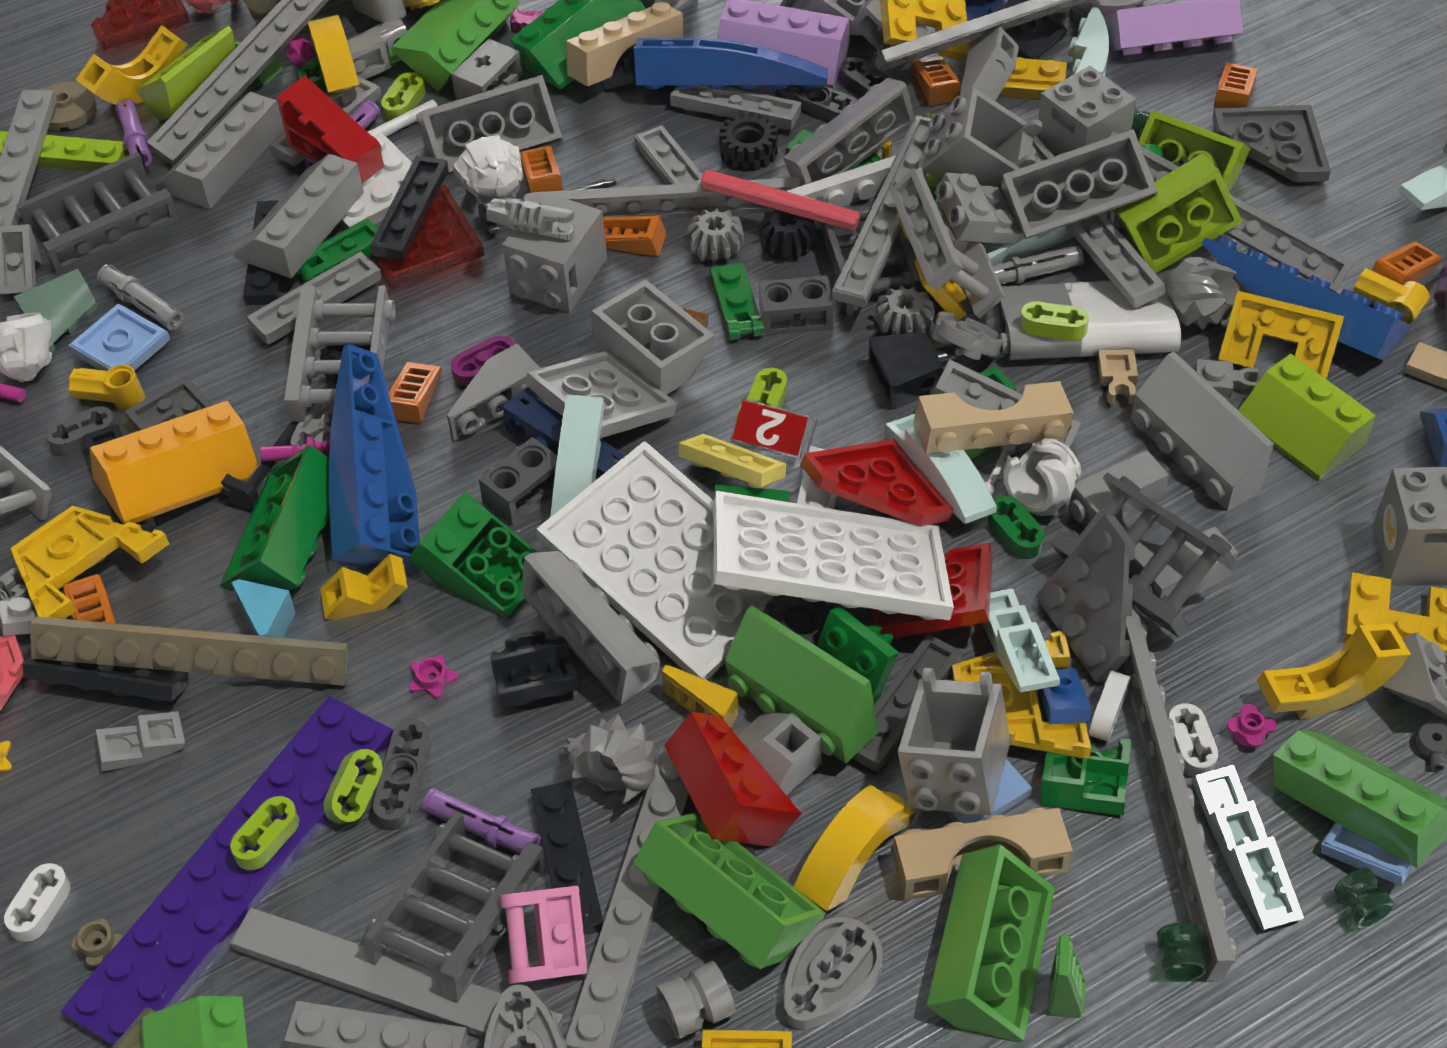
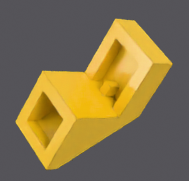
(355, 594)

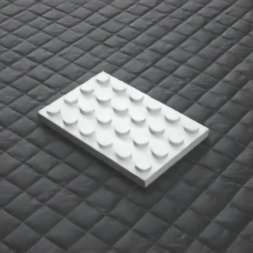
(650, 549)
(830, 556)

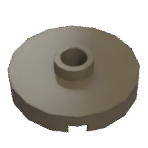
(73, 106)

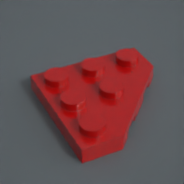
(879, 478)
(970, 586)

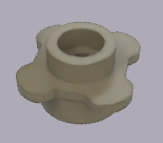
(91, 933)

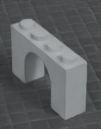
(1152, 479)

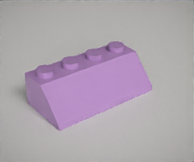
(1172, 24)
(793, 31)

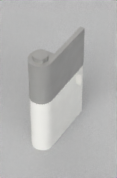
(1111, 322)

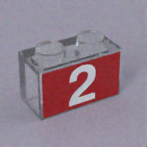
(773, 430)

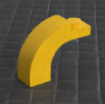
(333, 54)
(120, 81)
(1340, 680)
(849, 843)

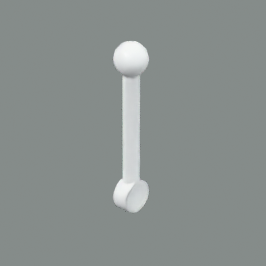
(1006, 450)

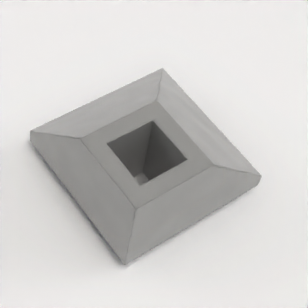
(1422, 676)
(783, 748)

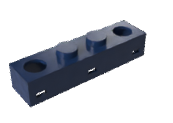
(545, 425)

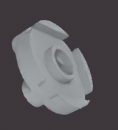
(971, 335)

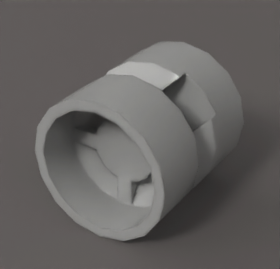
(695, 999)

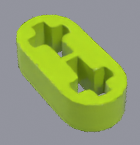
(407, 91)
(1054, 321)
(764, 379)
(360, 790)
(262, 831)

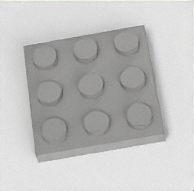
(627, 395)

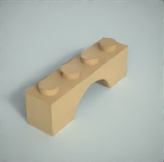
(596, 52)
(951, 424)
(931, 856)

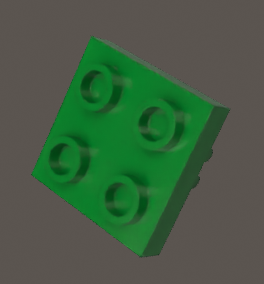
(859, 648)

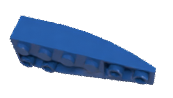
(720, 63)
(1363, 328)
(368, 469)

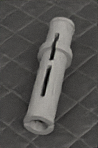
(1018, 269)
(130, 290)

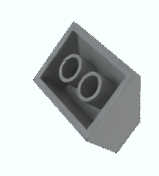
(651, 335)

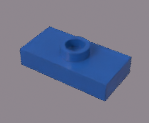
(1066, 701)

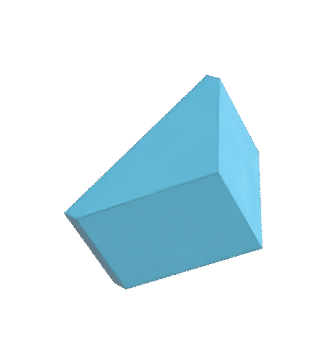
(265, 608)

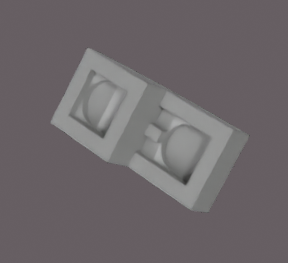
(148, 740)

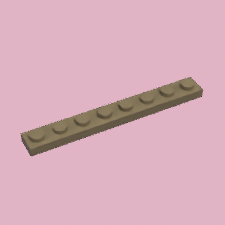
(189, 651)

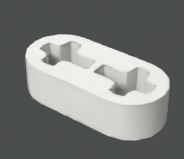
(1109, 706)
(1200, 738)
(35, 901)

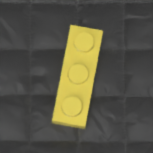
(732, 460)

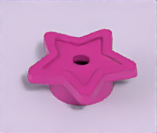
(431, 666)

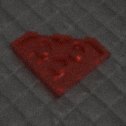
(136, 20)
(440, 244)

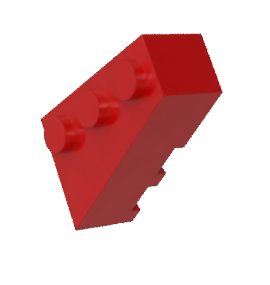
(320, 128)
(729, 783)

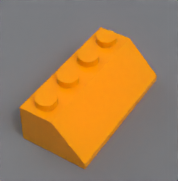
(172, 462)

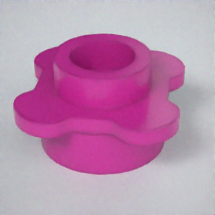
(300, 51)
(1249, 735)

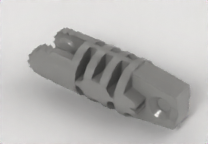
(532, 217)

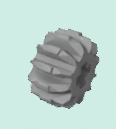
(715, 235)
(904, 312)

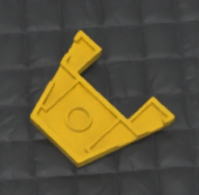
(71, 546)
(1022, 708)

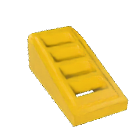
(700, 694)

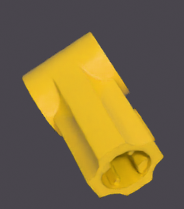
(1405, 298)
(116, 386)

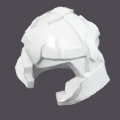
(489, 169)
(24, 345)
(1042, 477)

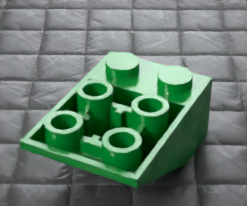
(475, 556)

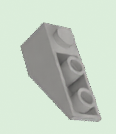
(990, 63)
(490, 390)

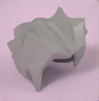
(1201, 291)
(613, 757)

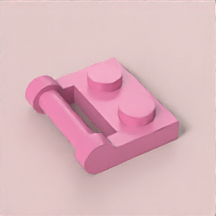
(557, 930)

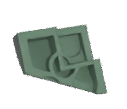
(62, 301)

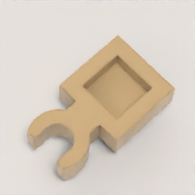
(1118, 372)

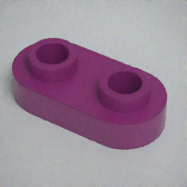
(469, 362)

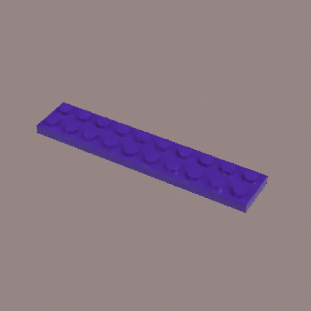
(211, 893)

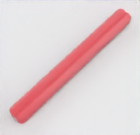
(780, 200)

